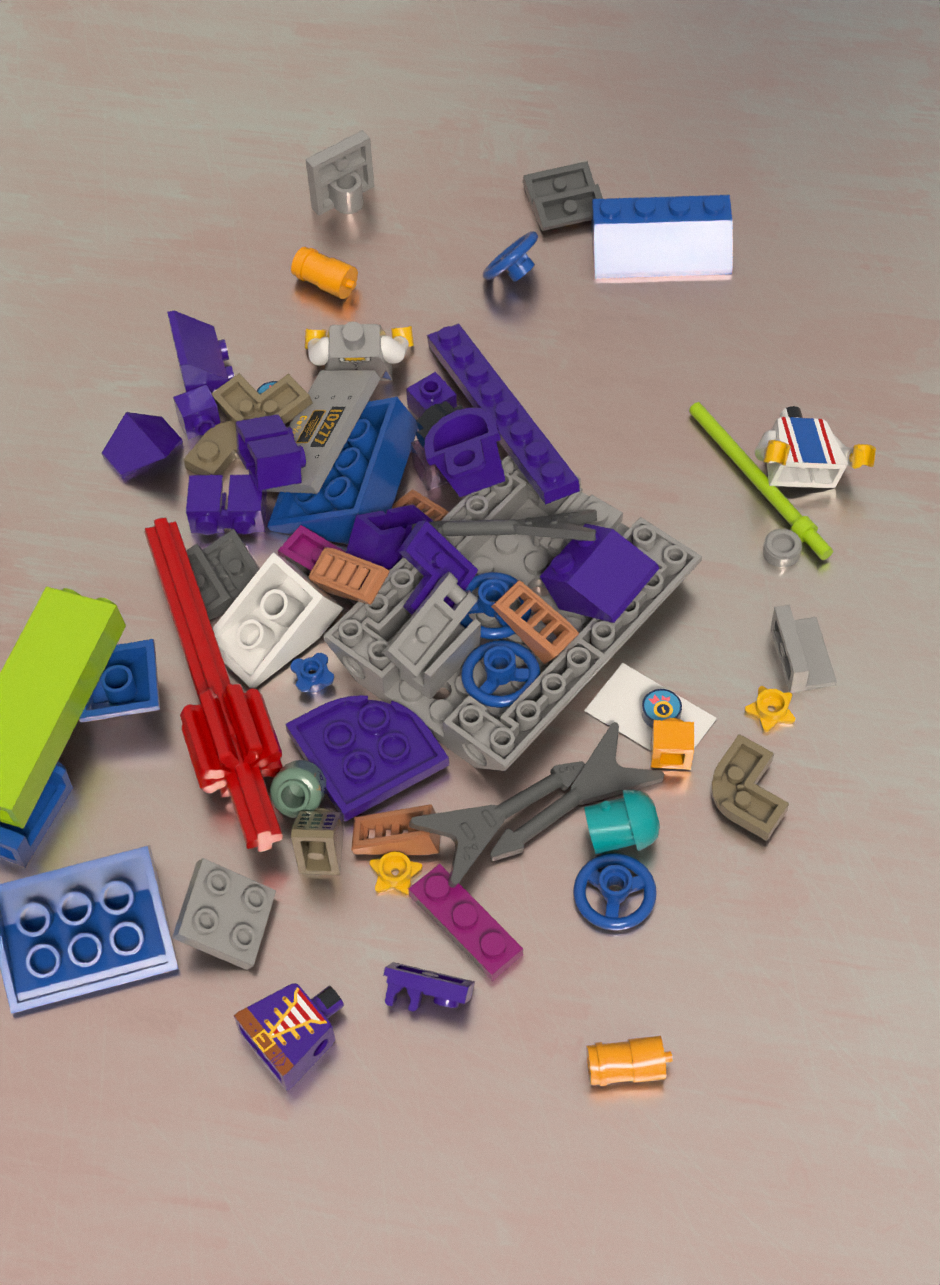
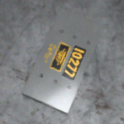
(328, 422)

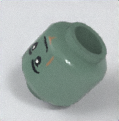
(298, 788)

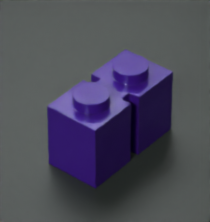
(269, 452)
(208, 503)
(380, 535)

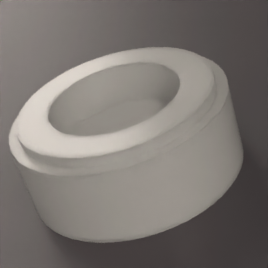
(782, 547)

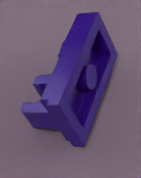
(445, 989)

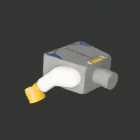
(358, 347)

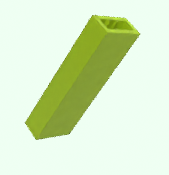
(47, 690)

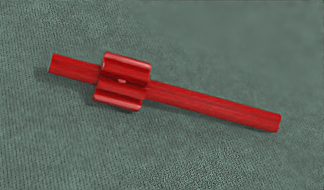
(229, 729)

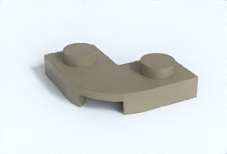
(243, 402)
(214, 450)
(736, 788)

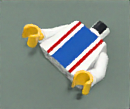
(807, 452)

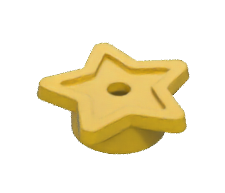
(773, 698)
(389, 862)

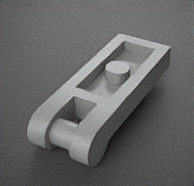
(429, 626)

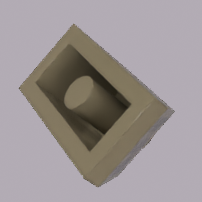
(318, 841)

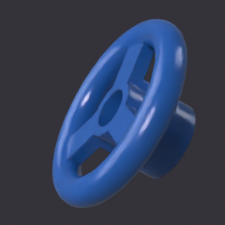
(513, 259)
(491, 588)
(500, 670)
(615, 874)

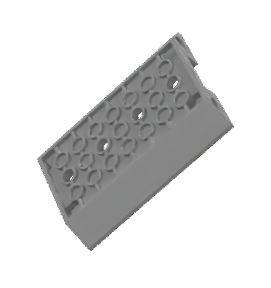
(474, 731)

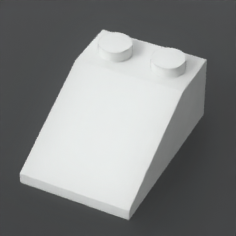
(273, 621)

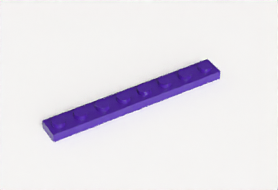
(518, 431)

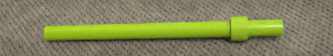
(801, 525)

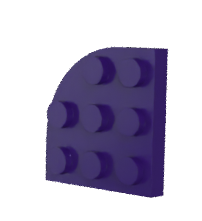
(366, 750)

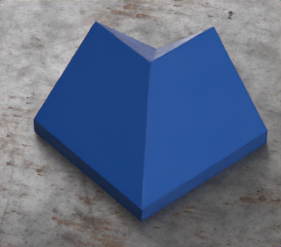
(126, 683)

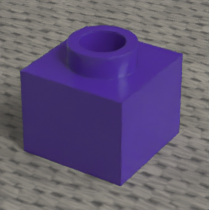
(429, 392)
(196, 411)

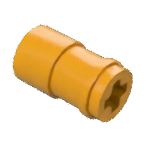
(325, 272)
(625, 1061)

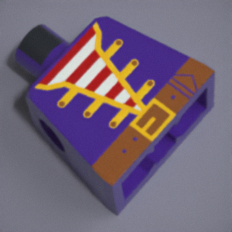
(290, 1030)

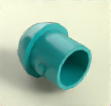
(623, 822)

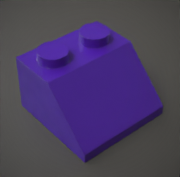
(199, 352)
(598, 575)

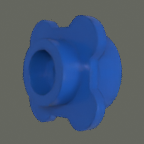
(312, 682)

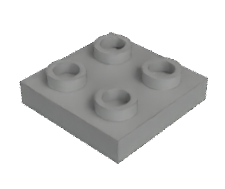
(341, 175)
(224, 914)

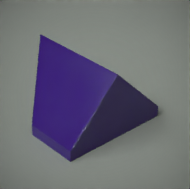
(139, 442)

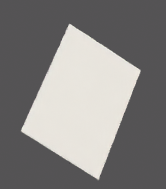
(622, 703)

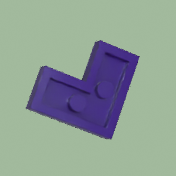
(433, 558)

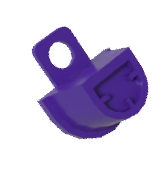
(466, 450)

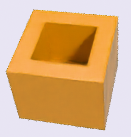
(672, 744)

